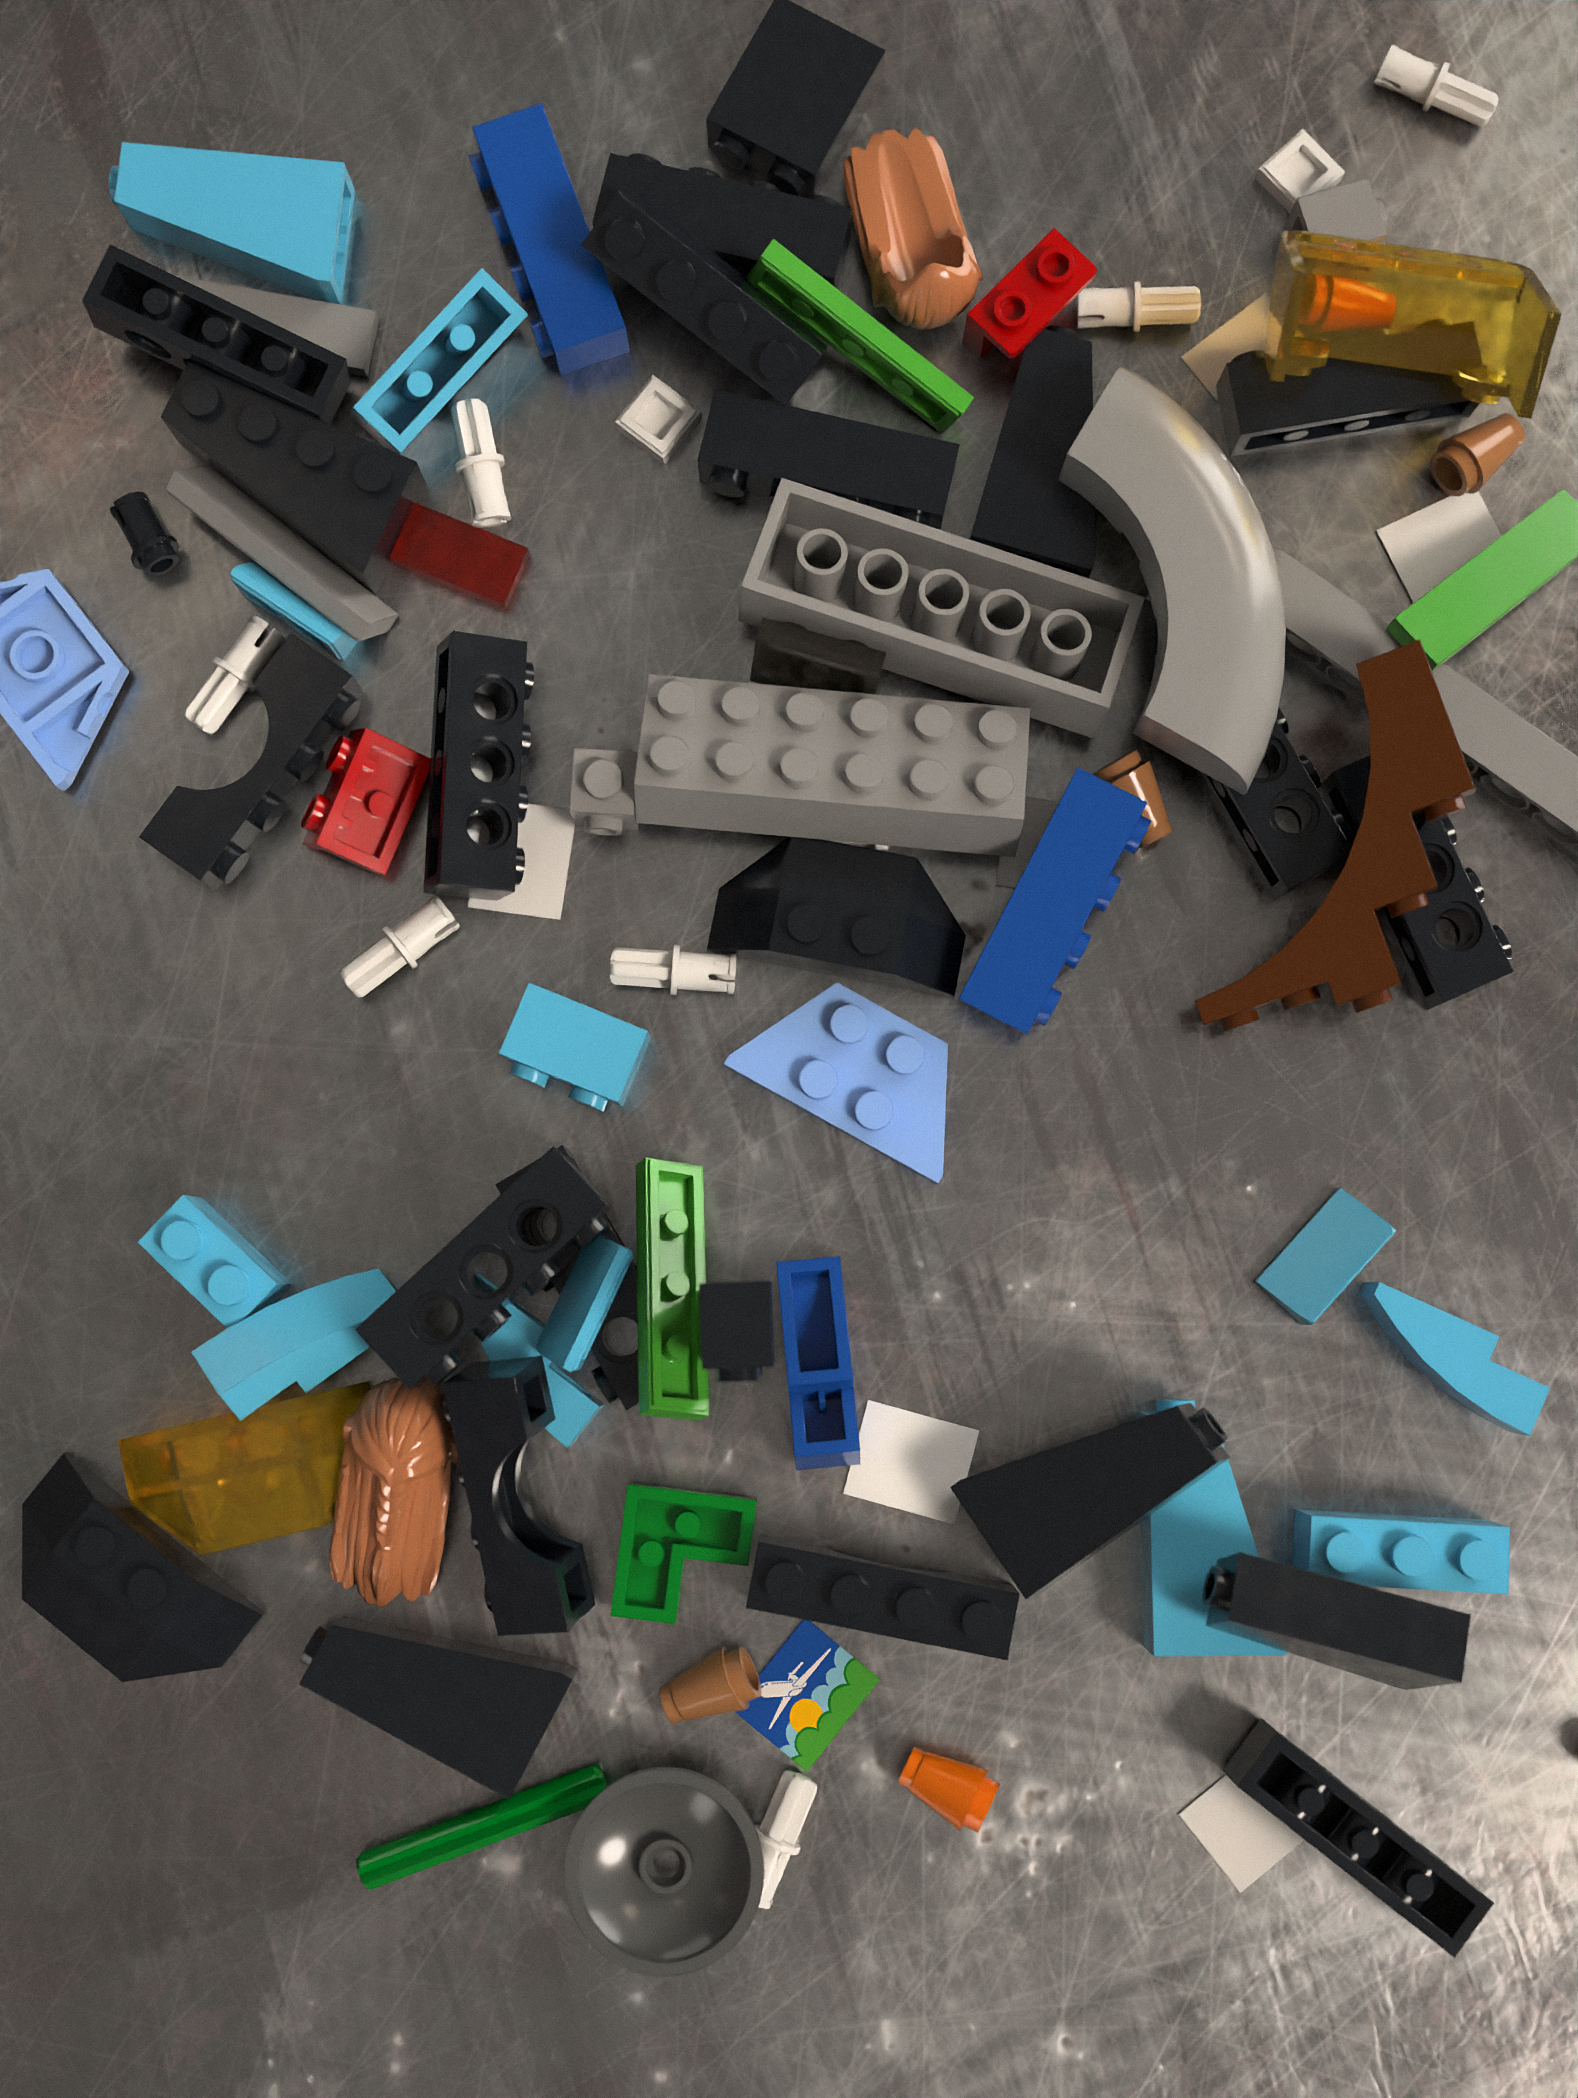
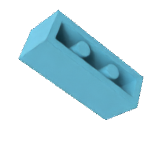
(438, 362)
(1404, 1550)

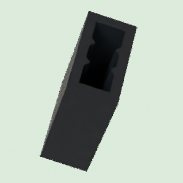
(795, 99)

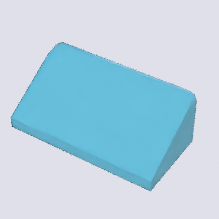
(289, 608)
(1324, 1257)
(584, 1303)

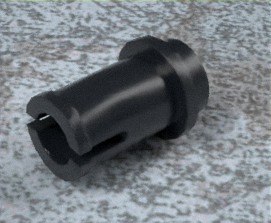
(151, 547)

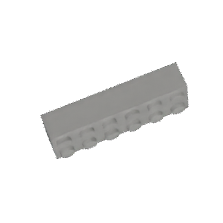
(942, 606)
(832, 765)

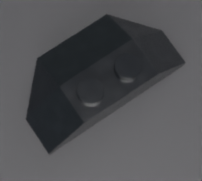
(841, 916)
(124, 1582)

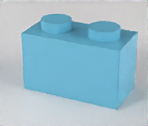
(574, 1046)
(213, 1261)

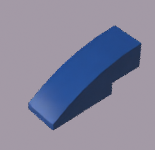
(818, 1363)

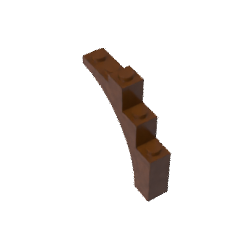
(1411, 772)

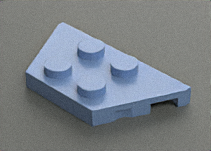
(53, 673)
(858, 1074)

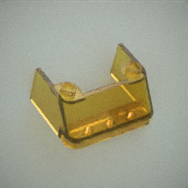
(1410, 310)

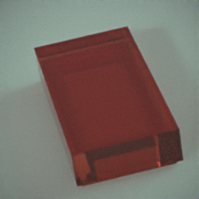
(460, 556)

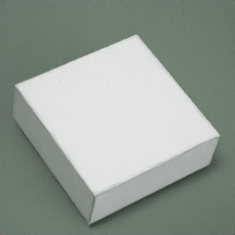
(1298, 170)
(658, 420)

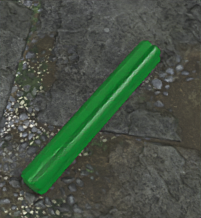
(479, 1827)

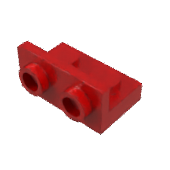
(1028, 297)
(365, 799)

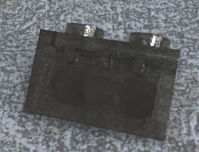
(806, 659)

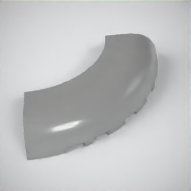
(1204, 572)

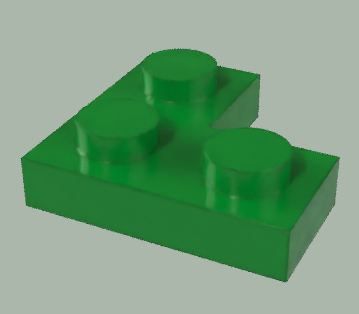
(662, 1530)

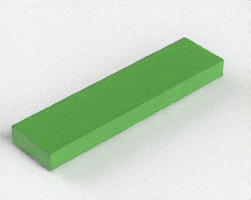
(858, 337)
(1492, 582)
(668, 1289)

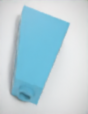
(243, 210)
(1178, 1551)

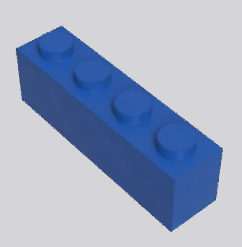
(547, 227)
(1054, 899)

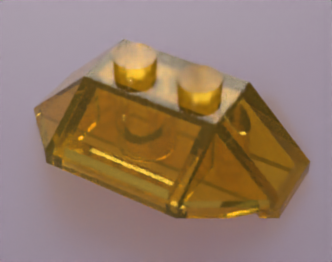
(245, 1479)

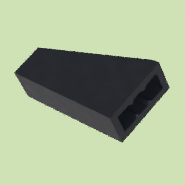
(1023, 500)
(1081, 1496)
(1337, 1622)
(441, 1695)

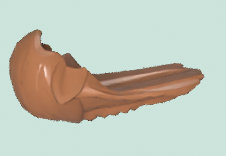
(911, 229)
(393, 1493)

